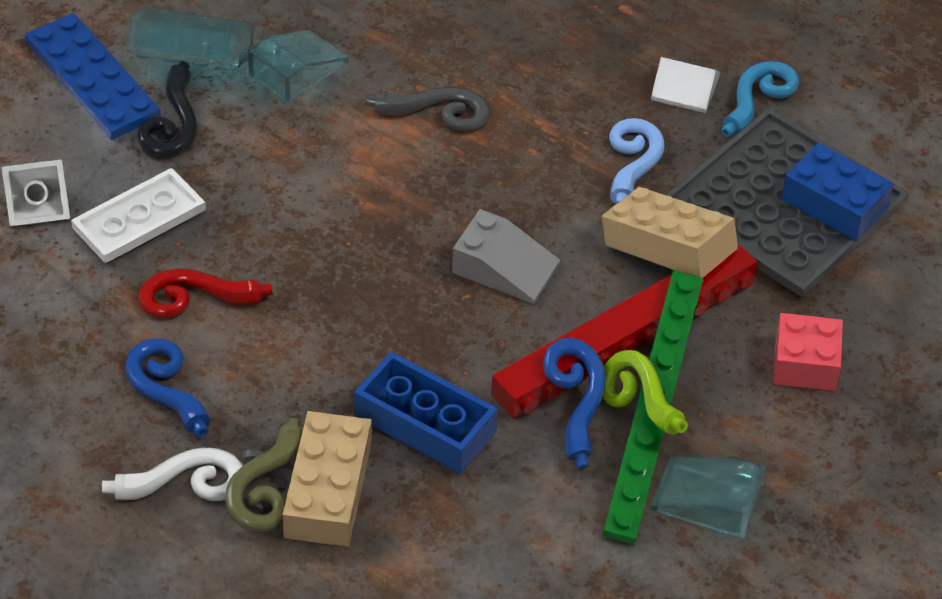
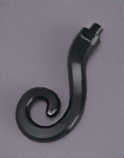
(175, 87)

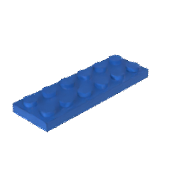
(92, 75)

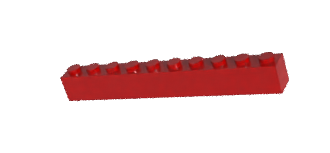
(621, 328)

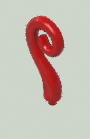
(236, 293)

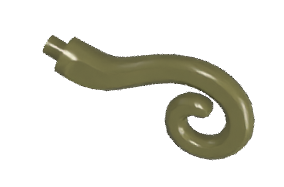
(280, 454)

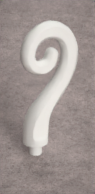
(143, 484)

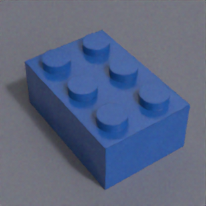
(837, 191)

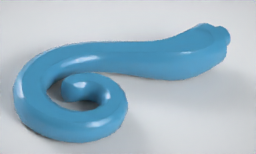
(745, 110)

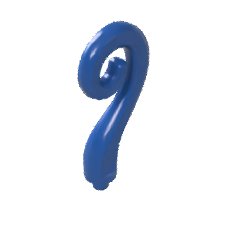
(188, 407)
(576, 434)

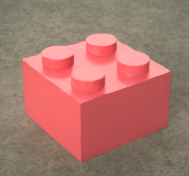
(808, 352)

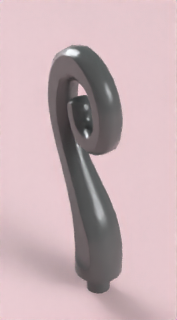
(400, 105)

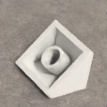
(684, 85)
(35, 192)

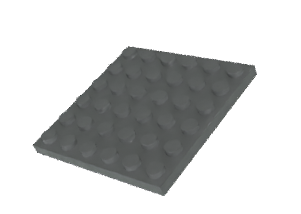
(748, 184)

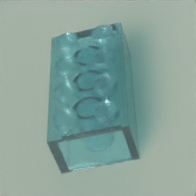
(190, 38)

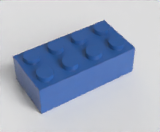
(426, 412)

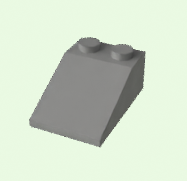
(503, 257)

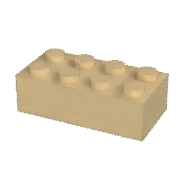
(670, 232)
(327, 479)

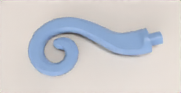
(626, 178)

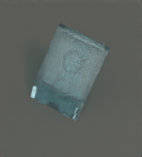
(293, 62)
(711, 492)

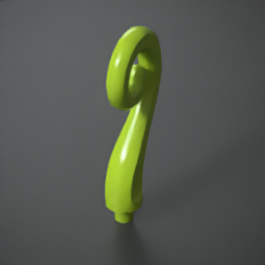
(660, 412)

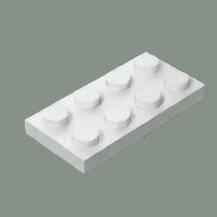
(138, 215)

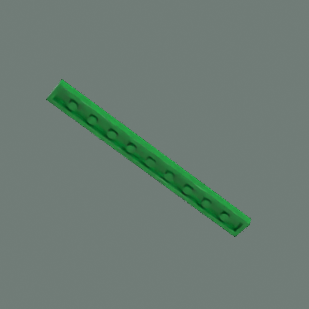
(644, 436)

